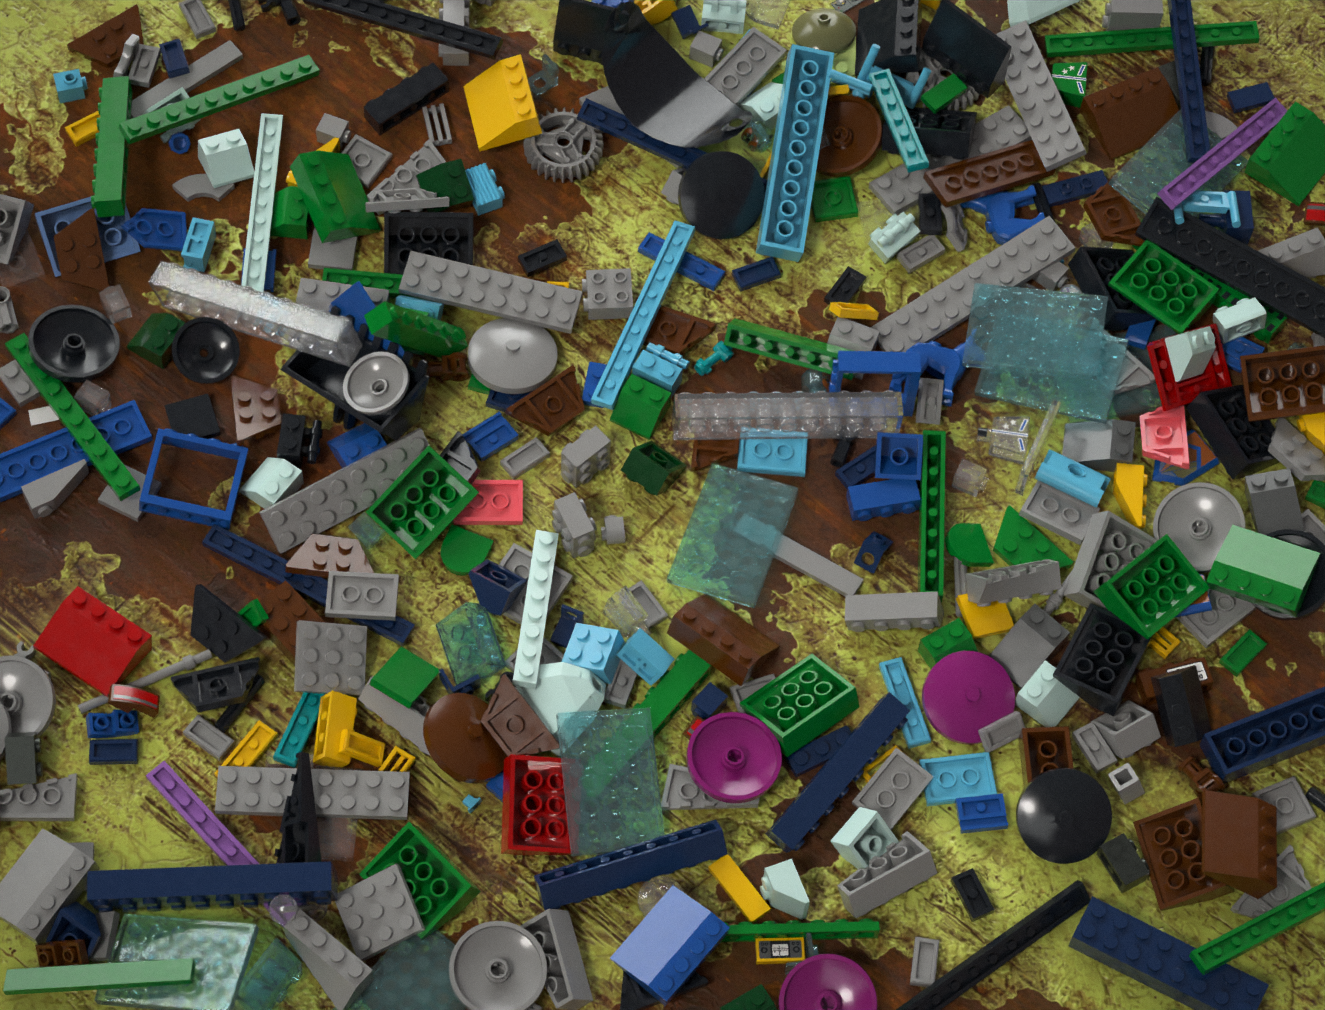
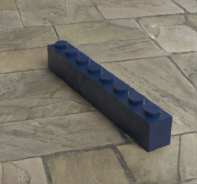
(837, 773)
(630, 865)

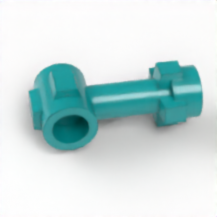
(721, 352)

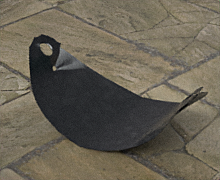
(661, 89)

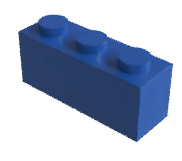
(882, 498)

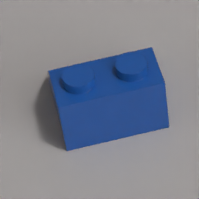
(355, 444)
(898, 456)

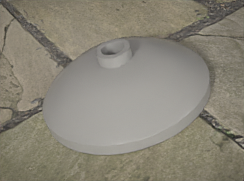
(371, 375)

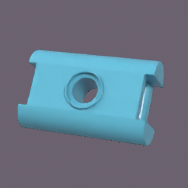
(1072, 478)

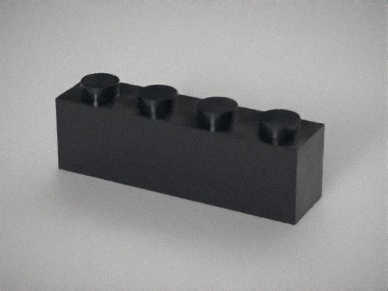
(406, 98)

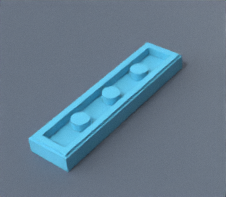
(899, 686)

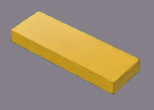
(251, 746)
(739, 888)

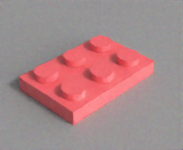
(496, 504)

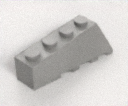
(458, 13)
(1300, 253)
(1013, 581)
(893, 611)
(405, 720)
(887, 876)
(330, 962)
(565, 969)

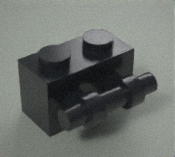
(293, 438)

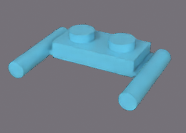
(858, 87)
(908, 92)
(1211, 203)

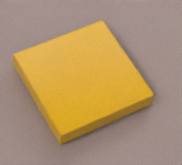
(984, 620)

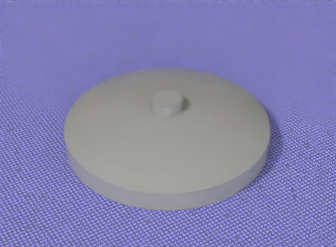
(512, 356)
(1198, 521)
(26, 694)
(497, 967)

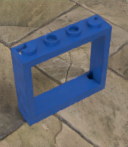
(880, 363)
(189, 511)

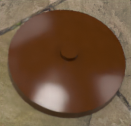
(853, 135)
(460, 740)

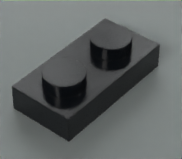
(929, 214)
(542, 258)
(846, 287)
(972, 895)

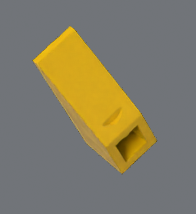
(1128, 491)

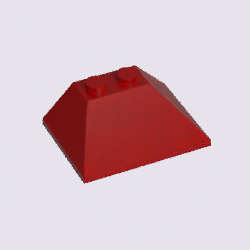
(1183, 392)

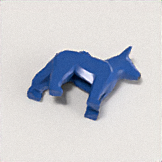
(1000, 213)
(939, 363)

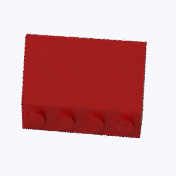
(93, 641)
(534, 807)

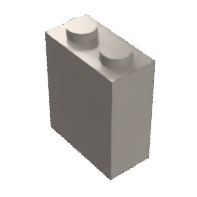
(1132, 14)

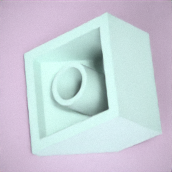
(764, 104)
(225, 158)
(1239, 319)
(1190, 352)
(273, 482)
(1045, 697)
(863, 838)
(784, 889)

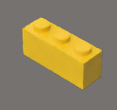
(335, 714)

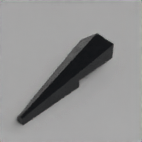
(299, 819)

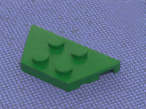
(1022, 543)

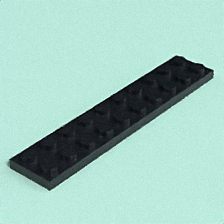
(1236, 265)

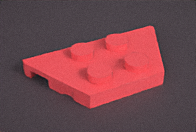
(1165, 436)

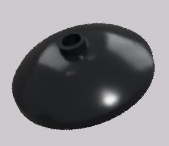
(216, 340)

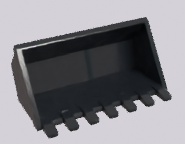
(328, 377)

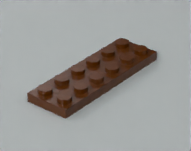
(987, 174)

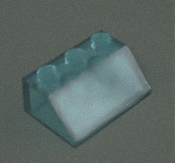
(470, 643)
(269, 978)

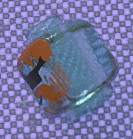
(757, 136)
(814, 381)

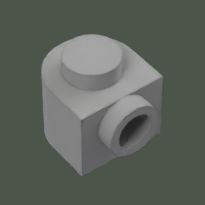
(613, 530)

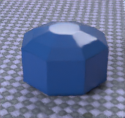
(179, 143)

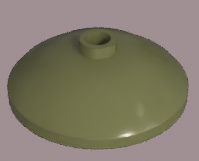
(824, 30)

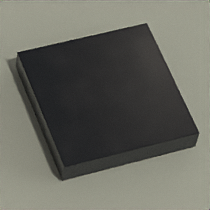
(194, 417)

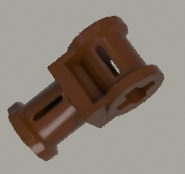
(448, 367)
(1200, 779)

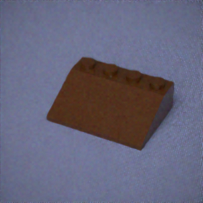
(1129, 112)
(1284, 383)
(721, 638)
(1240, 842)
(1174, 856)

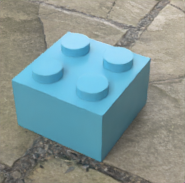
(595, 650)

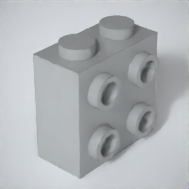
(608, 294)
(585, 457)
(574, 525)

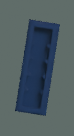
(1074, 188)

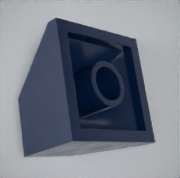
(495, 586)
(76, 923)

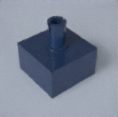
(1224, 223)

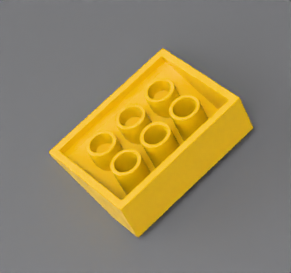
(502, 104)

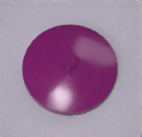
(966, 695)
(733, 757)
(827, 984)

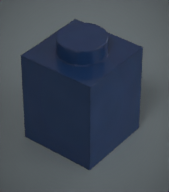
(709, 702)

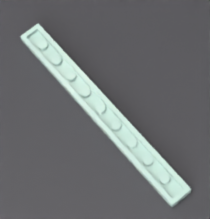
(262, 201)

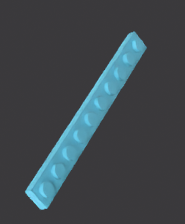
(643, 315)

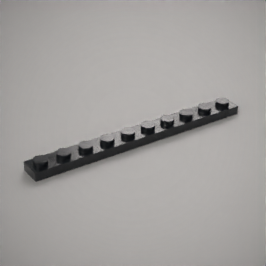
(415, 25)
(1000, 949)

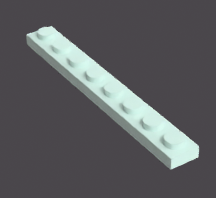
(535, 609)

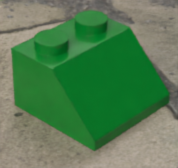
(290, 214)
(641, 406)
(945, 641)

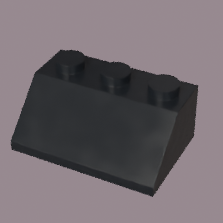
(1181, 706)

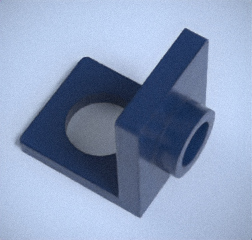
(687, 22)
(877, 546)
(566, 625)
(466, 687)

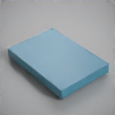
(773, 456)
(958, 778)

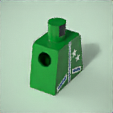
(1070, 81)

